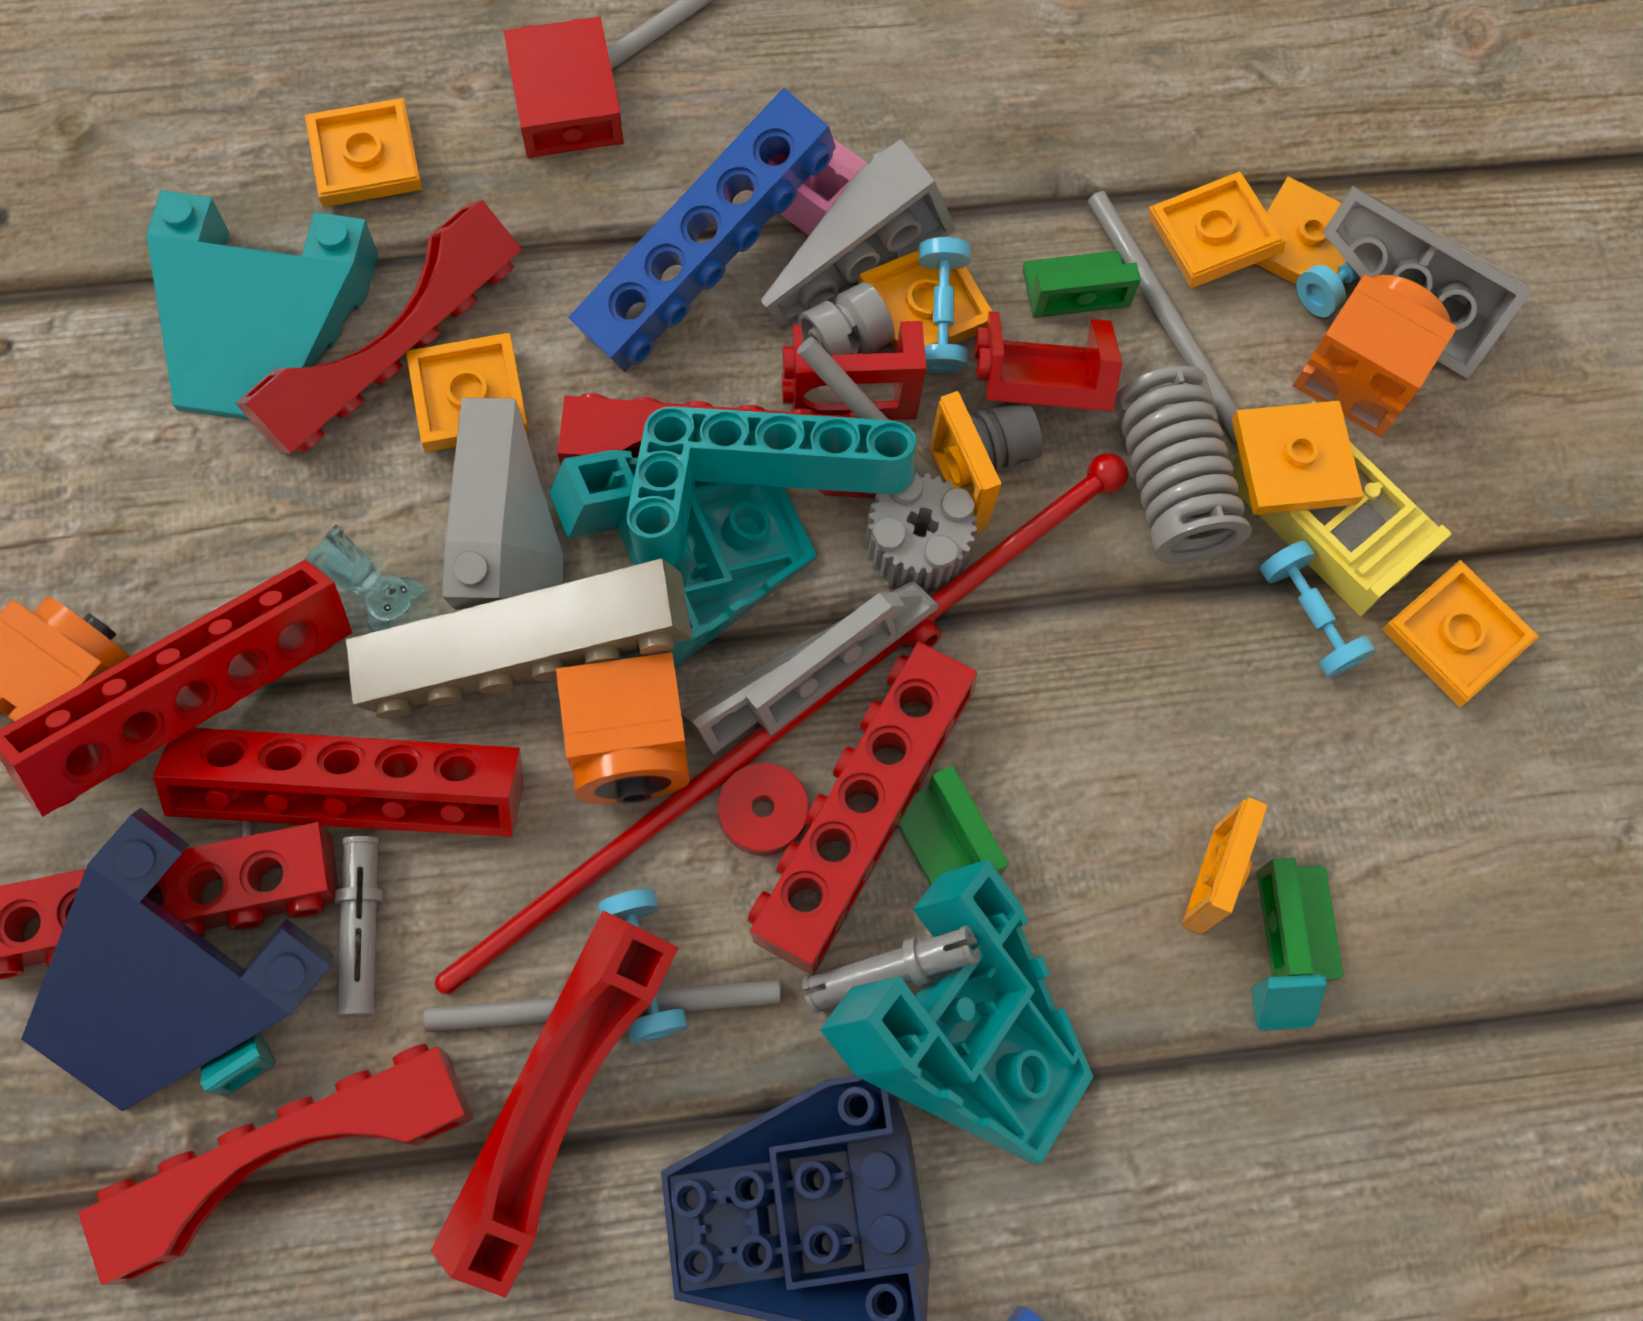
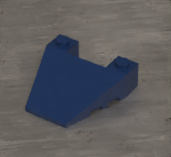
(144, 995)

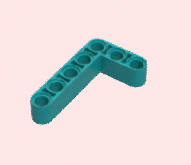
(754, 449)

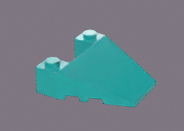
(248, 311)
(736, 544)
(977, 1039)

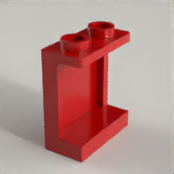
(563, 87)
(1049, 372)

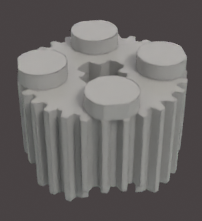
(925, 509)

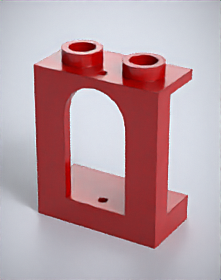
(903, 369)

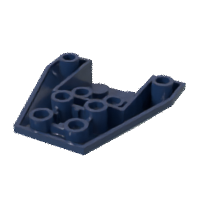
(804, 1213)

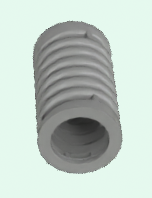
(1187, 434)

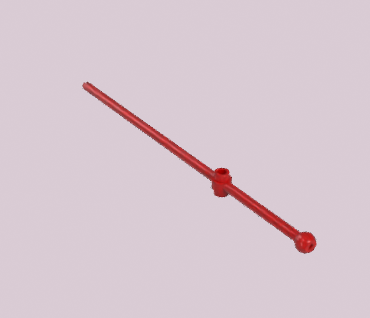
(1105, 474)

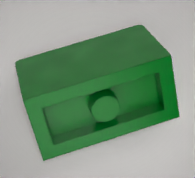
(1080, 283)
(947, 828)
(1299, 920)

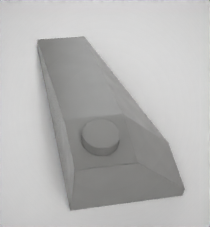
(874, 220)
(1471, 287)
(498, 514)

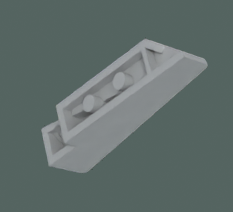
(808, 671)

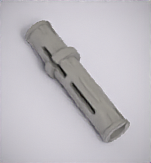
(359, 856)
(913, 962)

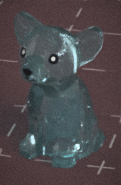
(353, 570)

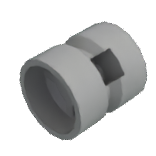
(852, 325)

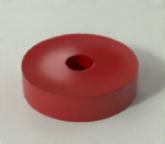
(762, 834)

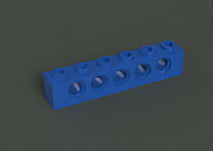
(779, 128)

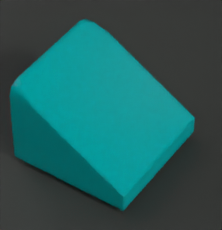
(1288, 1001)
(237, 1067)

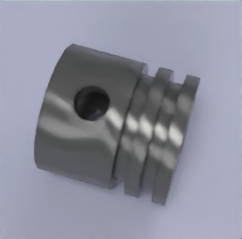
(1009, 433)

